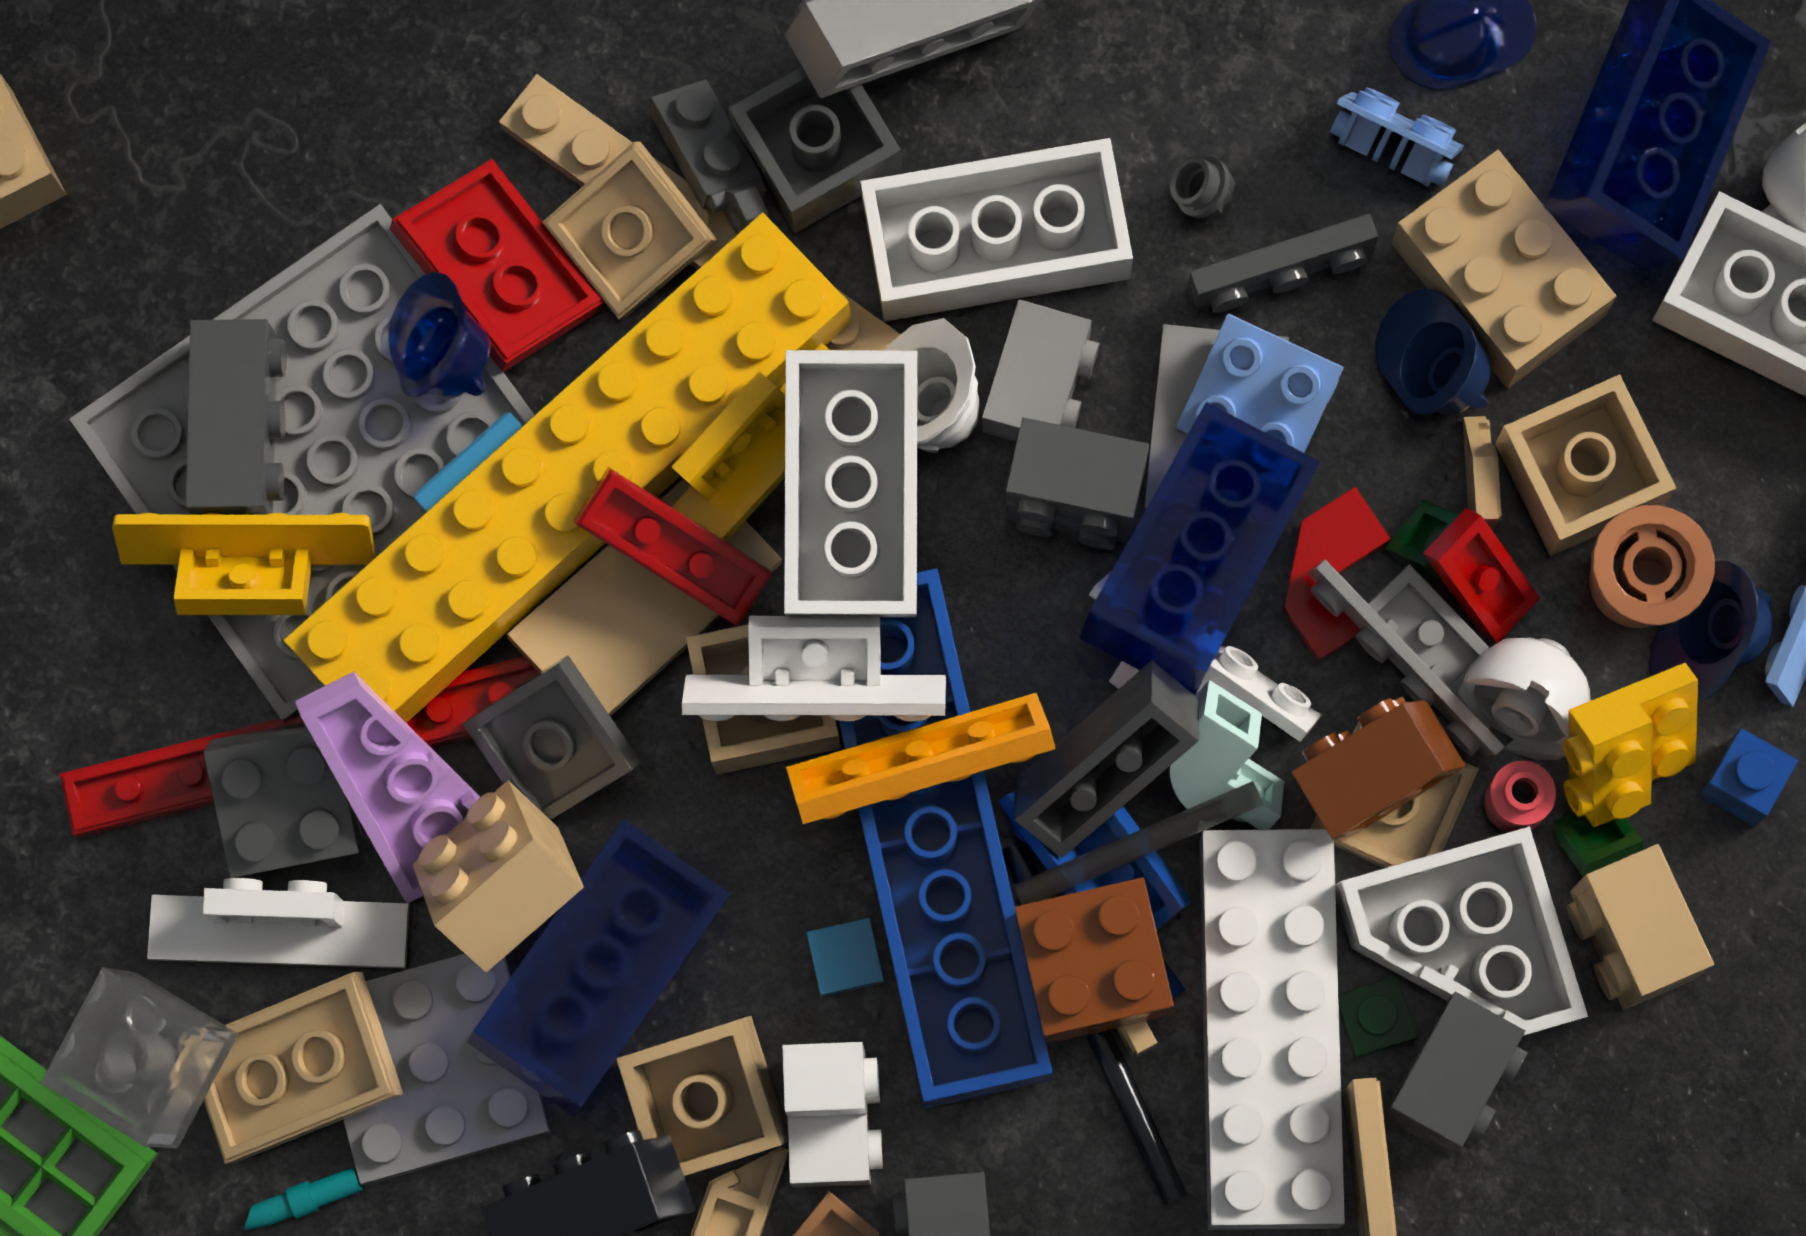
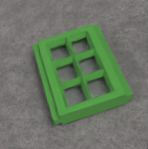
(57, 1161)

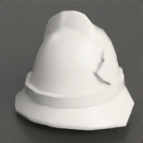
(945, 383)

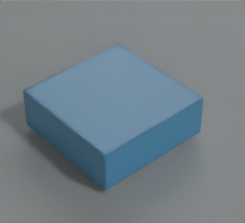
(845, 957)

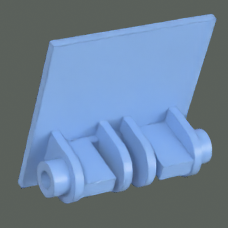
(1374, 110)
(1264, 383)

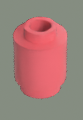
(1505, 810)

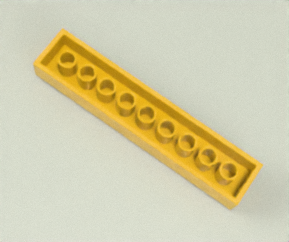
(509, 525)

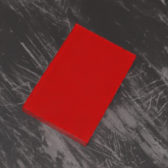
(501, 261)

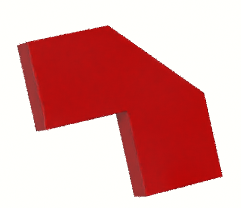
(1344, 536)

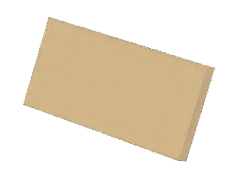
(622, 619)

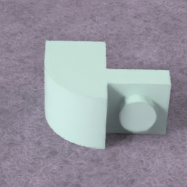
(1221, 758)

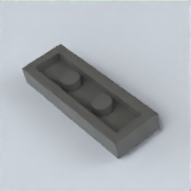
(1283, 264)

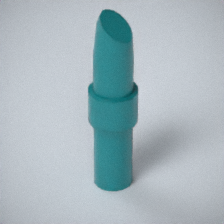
(303, 1199)

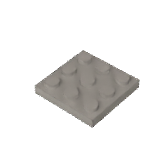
(452, 1092)

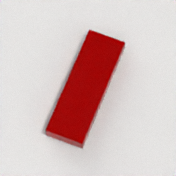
(672, 546)

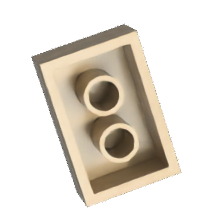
(1504, 267)

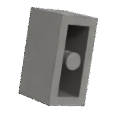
(1039, 370)

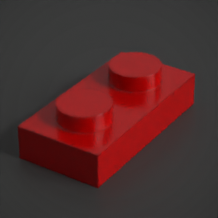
(1481, 575)

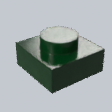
(1418, 534)
(1597, 846)
(1376, 1017)

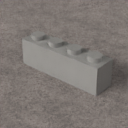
(867, 39)

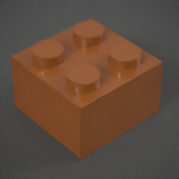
(1377, 768)
(1095, 960)

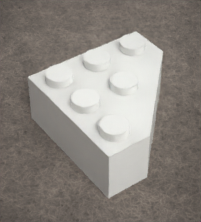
(1471, 926)

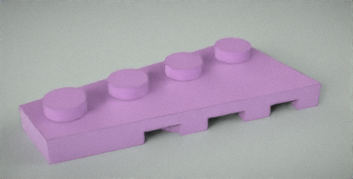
(387, 774)

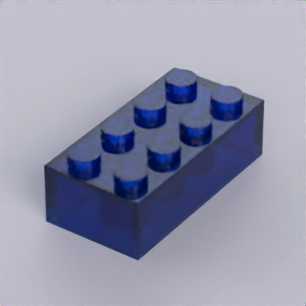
(1657, 128)
(1199, 548)
(598, 968)

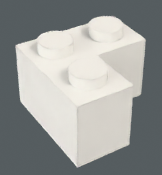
(828, 1114)

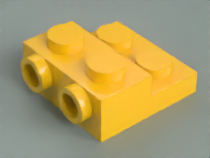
(1628, 742)

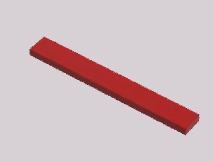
(178, 778)

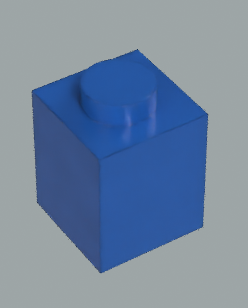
(1748, 777)

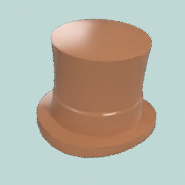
(1650, 567)

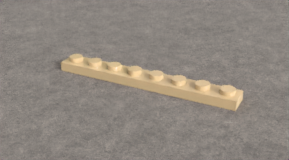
(584, 144)

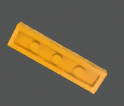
(920, 758)

